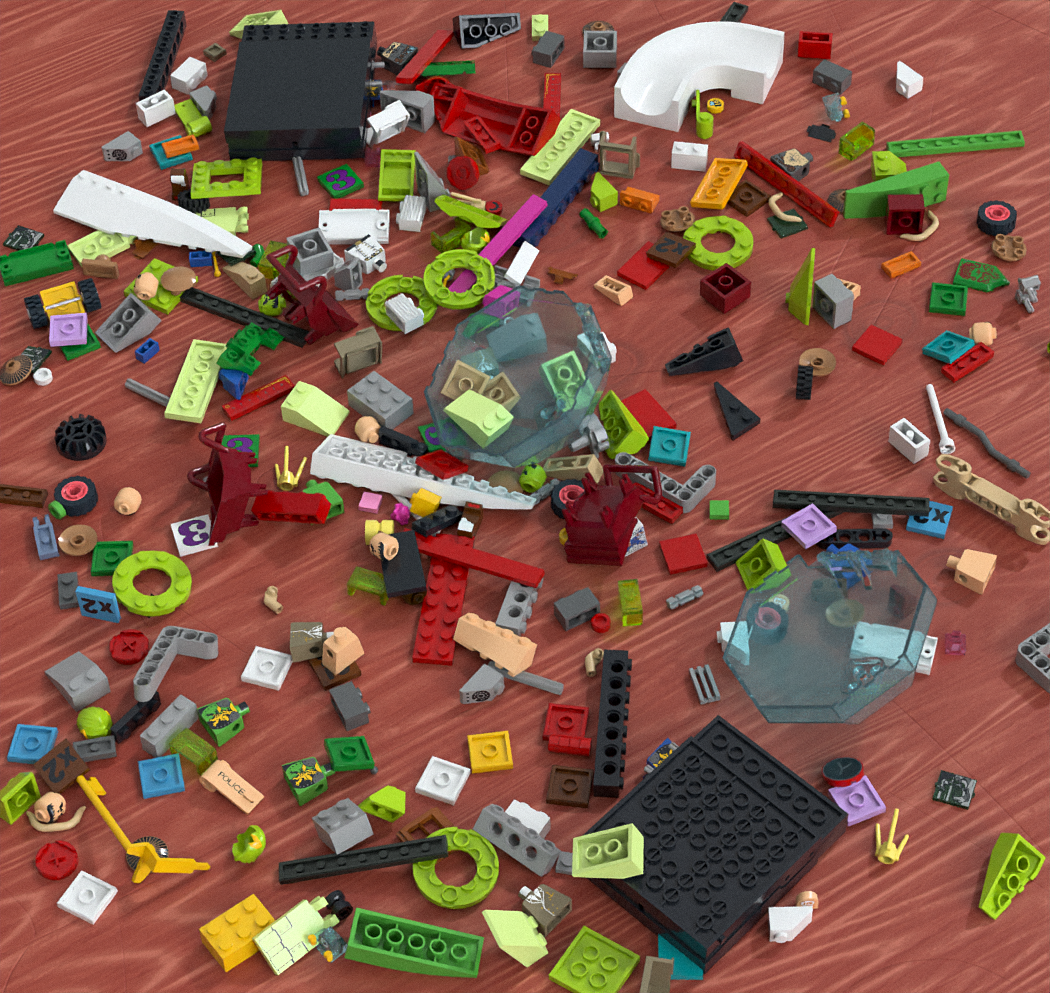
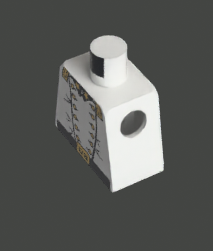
(370, 254)

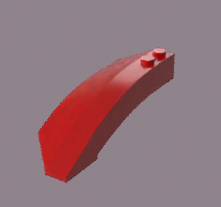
(516, 126)

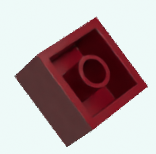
(904, 214)
(725, 288)

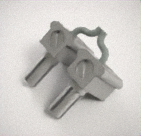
(1027, 291)

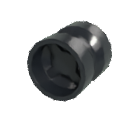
(338, 905)

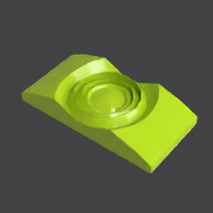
(396, 174)
(469, 213)

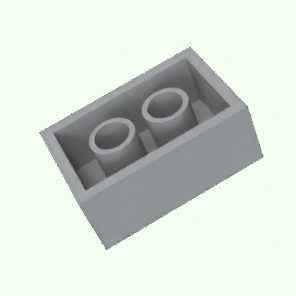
(381, 400)

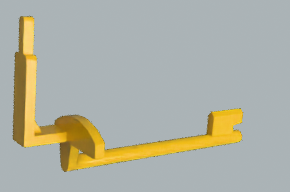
(149, 858)

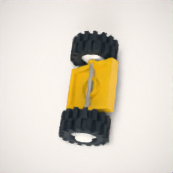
(62, 301)

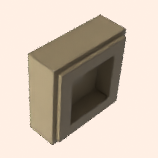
(214, 52)

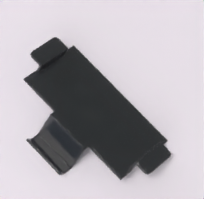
(821, 132)

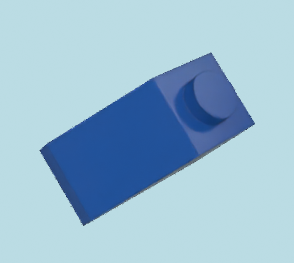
(234, 381)

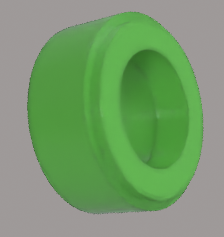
(57, 510)

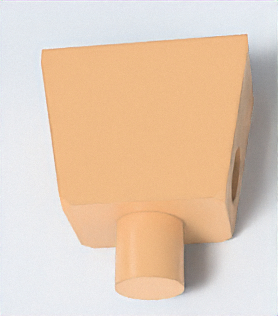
(973, 569)
(341, 650)

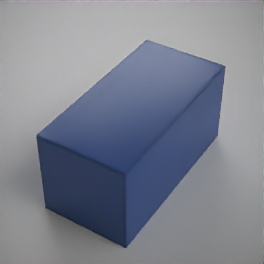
(200, 259)
(147, 350)

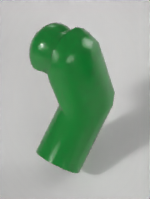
(259, 253)

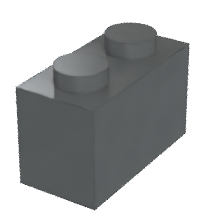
(548, 49)
(832, 77)
(576, 608)
(349, 705)

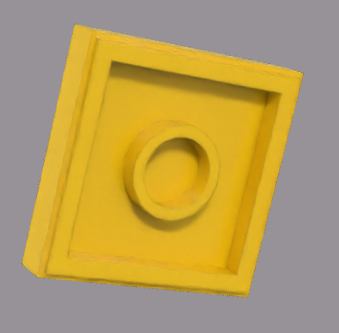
(490, 752)

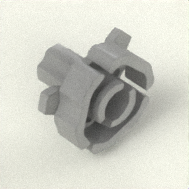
(592, 438)

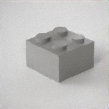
(600, 49)
(313, 251)
(833, 301)
(342, 826)

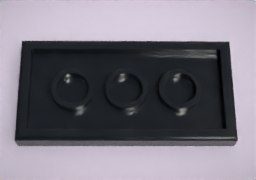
(404, 572)

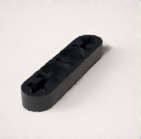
(854, 534)

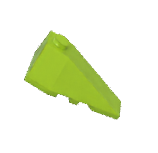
(801, 290)
(621, 427)
(1009, 869)

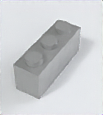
(175, 718)

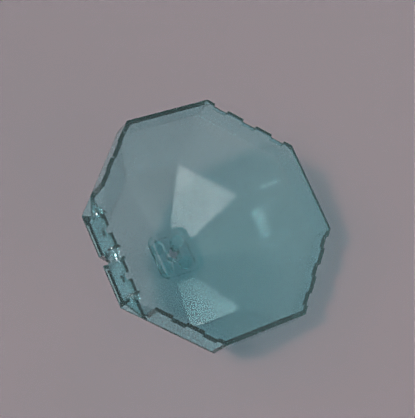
(550, 357)
(820, 630)

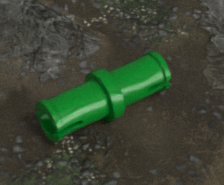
(593, 223)

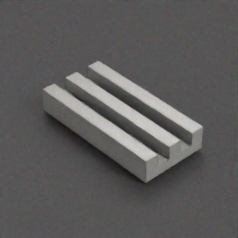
(700, 671)

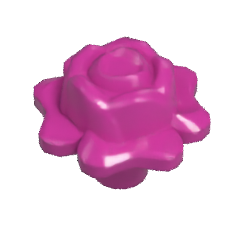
(401, 513)

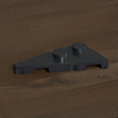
(737, 415)

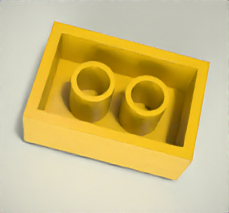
(232, 932)

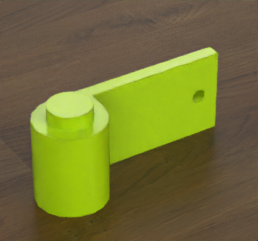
(192, 119)
(704, 120)

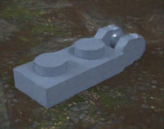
(45, 538)

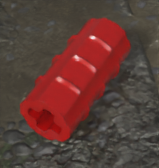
(570, 745)

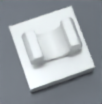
(595, 139)

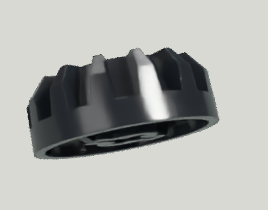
(84, 441)

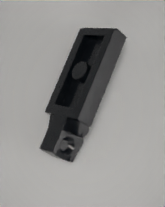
(399, 441)

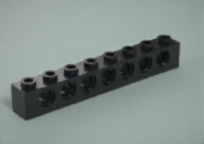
(164, 54)
(612, 693)

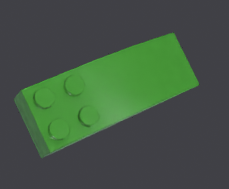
(871, 198)
(412, 946)

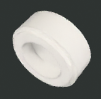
(42, 376)

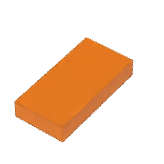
(180, 146)
(901, 264)

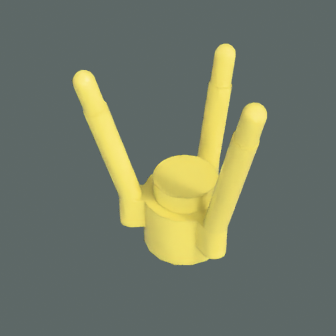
(286, 480)
(887, 852)

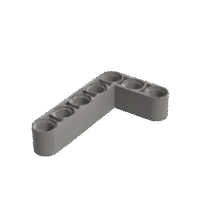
(684, 495)
(170, 642)
(1033, 657)

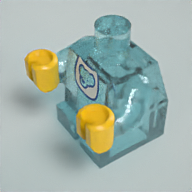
(833, 106)
(329, 943)

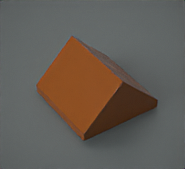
(464, 148)

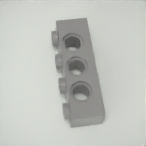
(517, 607)
(506, 840)

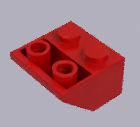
(815, 45)

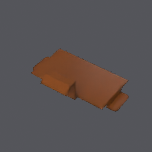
(144, 248)
(560, 275)

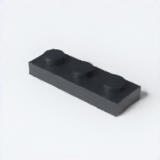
(437, 520)
(134, 717)

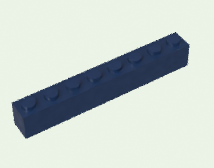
(560, 194)

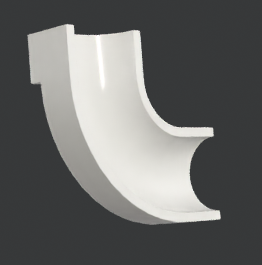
(695, 57)

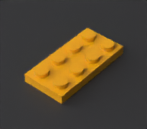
(719, 183)

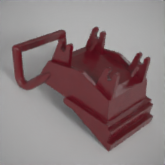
(307, 299)
(227, 485)
(604, 516)

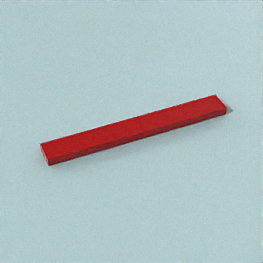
(424, 57)
(787, 184)
(479, 560)

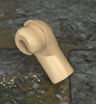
(270, 599)
(592, 660)

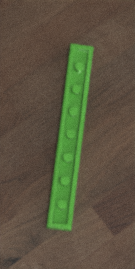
(956, 144)

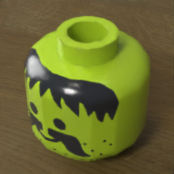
(271, 307)
(532, 478)

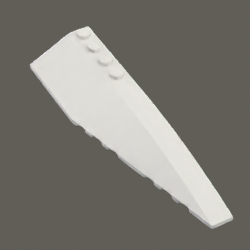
(128, 211)
(397, 474)

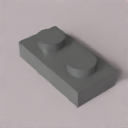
(66, 589)
(96, 748)

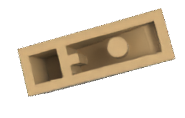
(247, 278)
(574, 467)

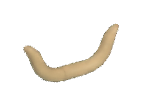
(777, 211)
(927, 232)
(56, 826)

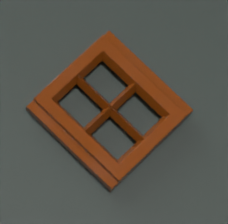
(435, 814)

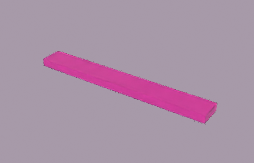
(503, 240)

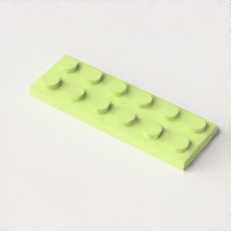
(560, 149)
(195, 382)

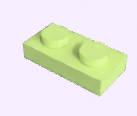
(539, 26)

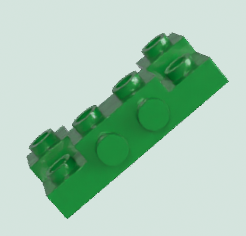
(244, 345)

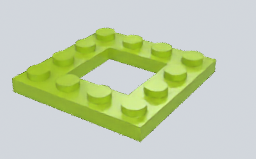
(204, 170)

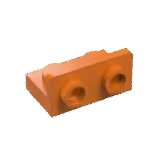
(639, 199)

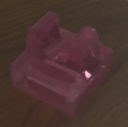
(373, 158)
(955, 643)

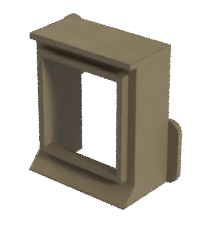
(614, 168)
(358, 351)
(657, 975)

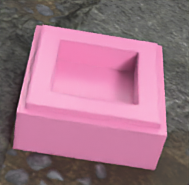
(370, 502)

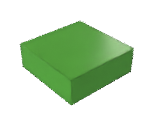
(719, 509)

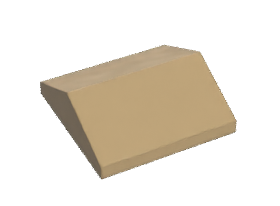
(464, 378)
(502, 391)

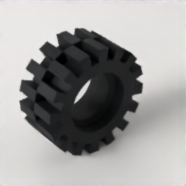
(192, 205)
(804, 382)

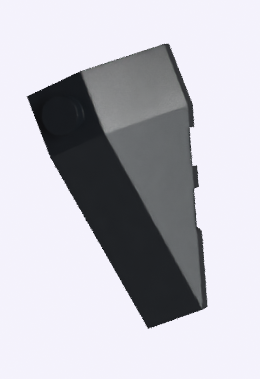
(481, 29)
(715, 354)

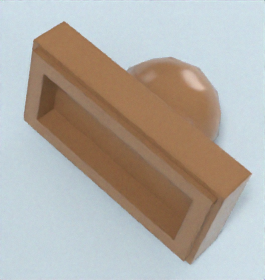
(100, 267)

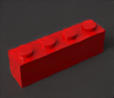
(292, 507)

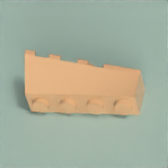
(495, 643)

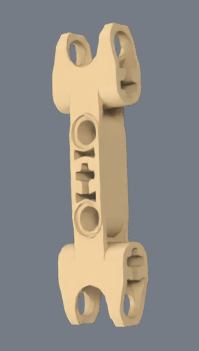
(1022, 514)

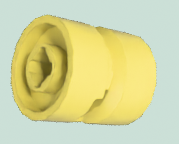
(373, 527)

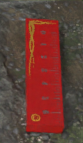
(552, 92)
(258, 398)

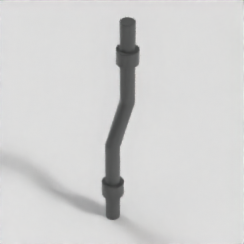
(1011, 464)

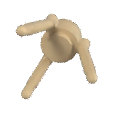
(475, 202)

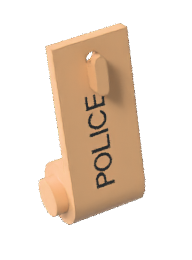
(231, 785)

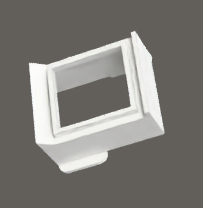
(387, 123)

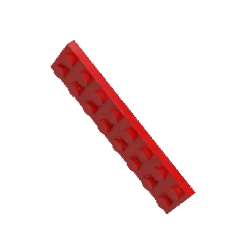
(441, 608)

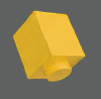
(424, 502)

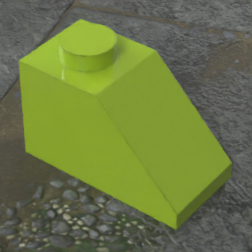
(603, 193)
(385, 804)

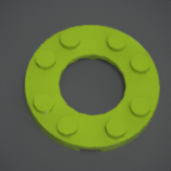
(459, 259)
(709, 260)
(397, 284)
(152, 605)
(471, 893)

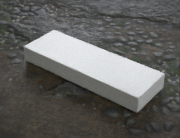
(521, 263)

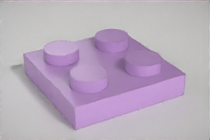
(68, 329)
(809, 526)
(858, 800)

